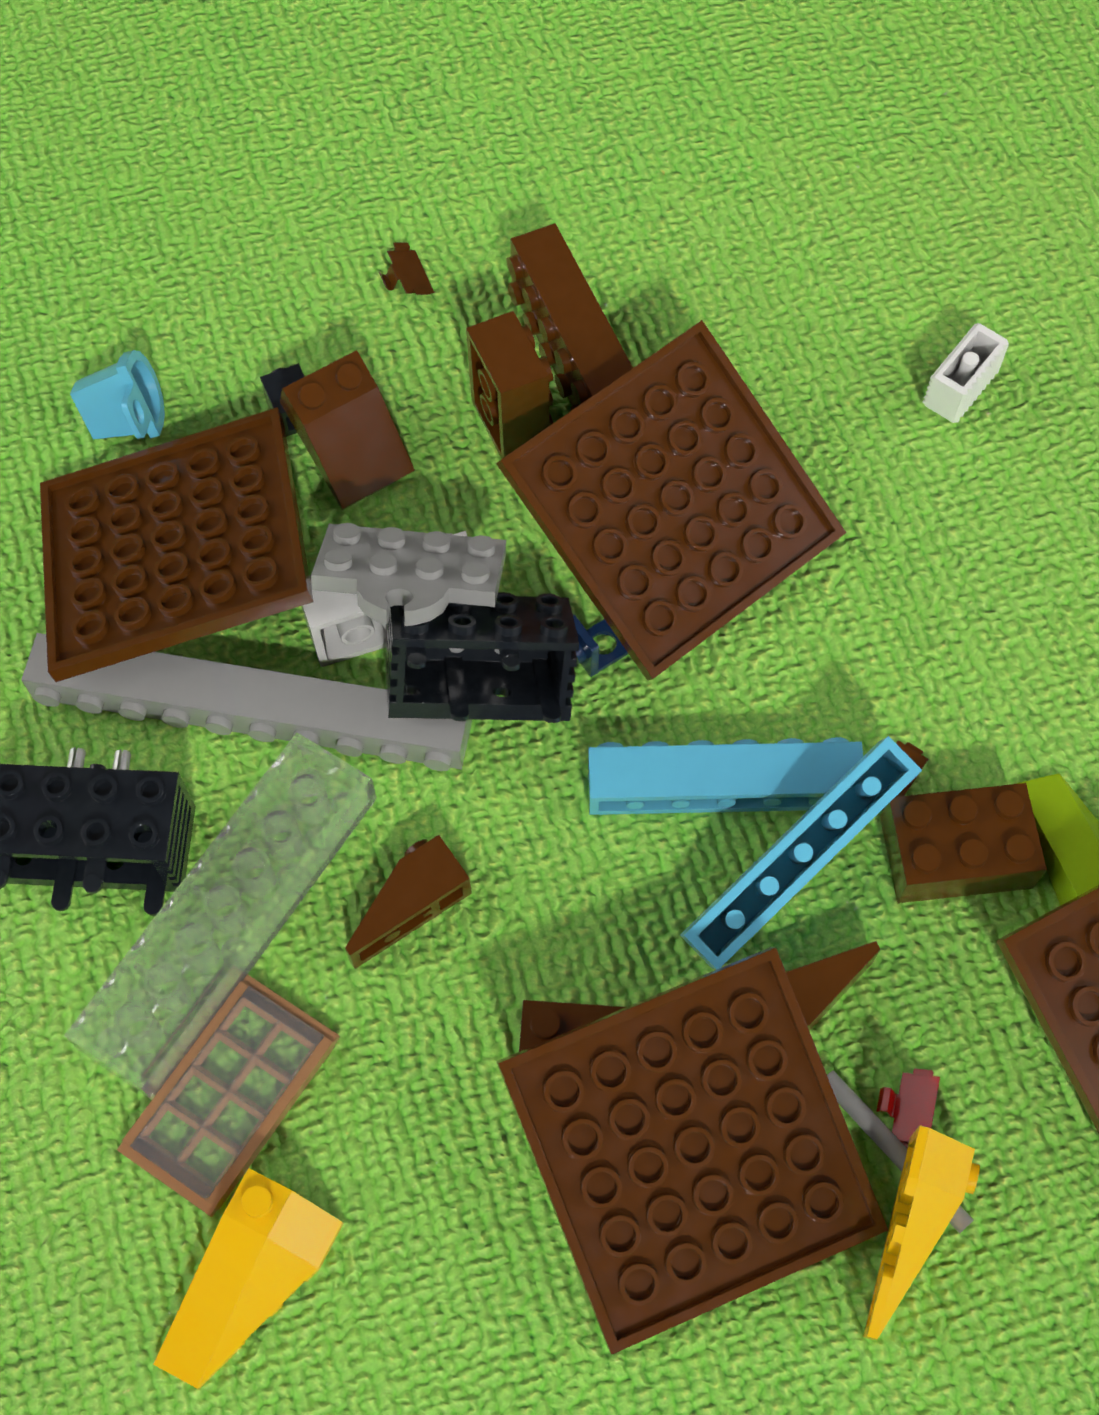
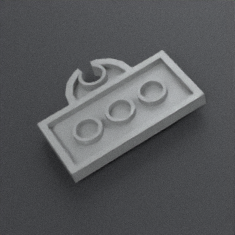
(408, 570)

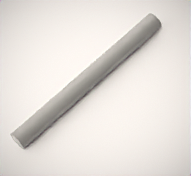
(881, 1135)

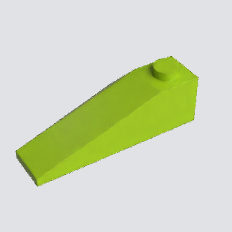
(1066, 836)

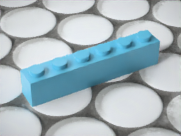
(715, 777)
(800, 853)

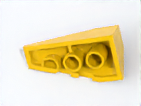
(928, 1195)

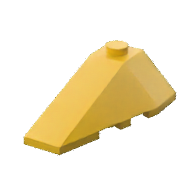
(254, 1263)

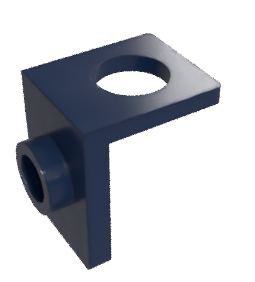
(588, 651)

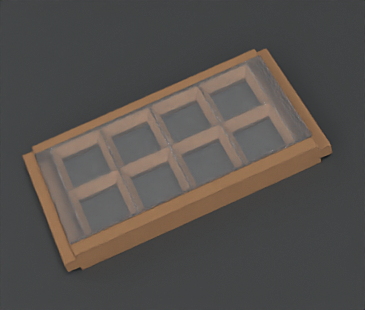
(228, 1095)

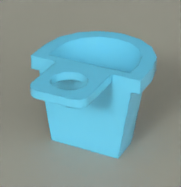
(121, 399)

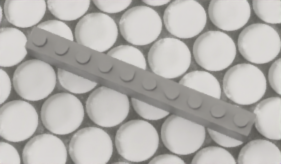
(252, 703)

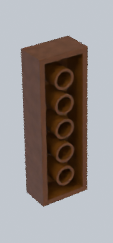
(564, 315)

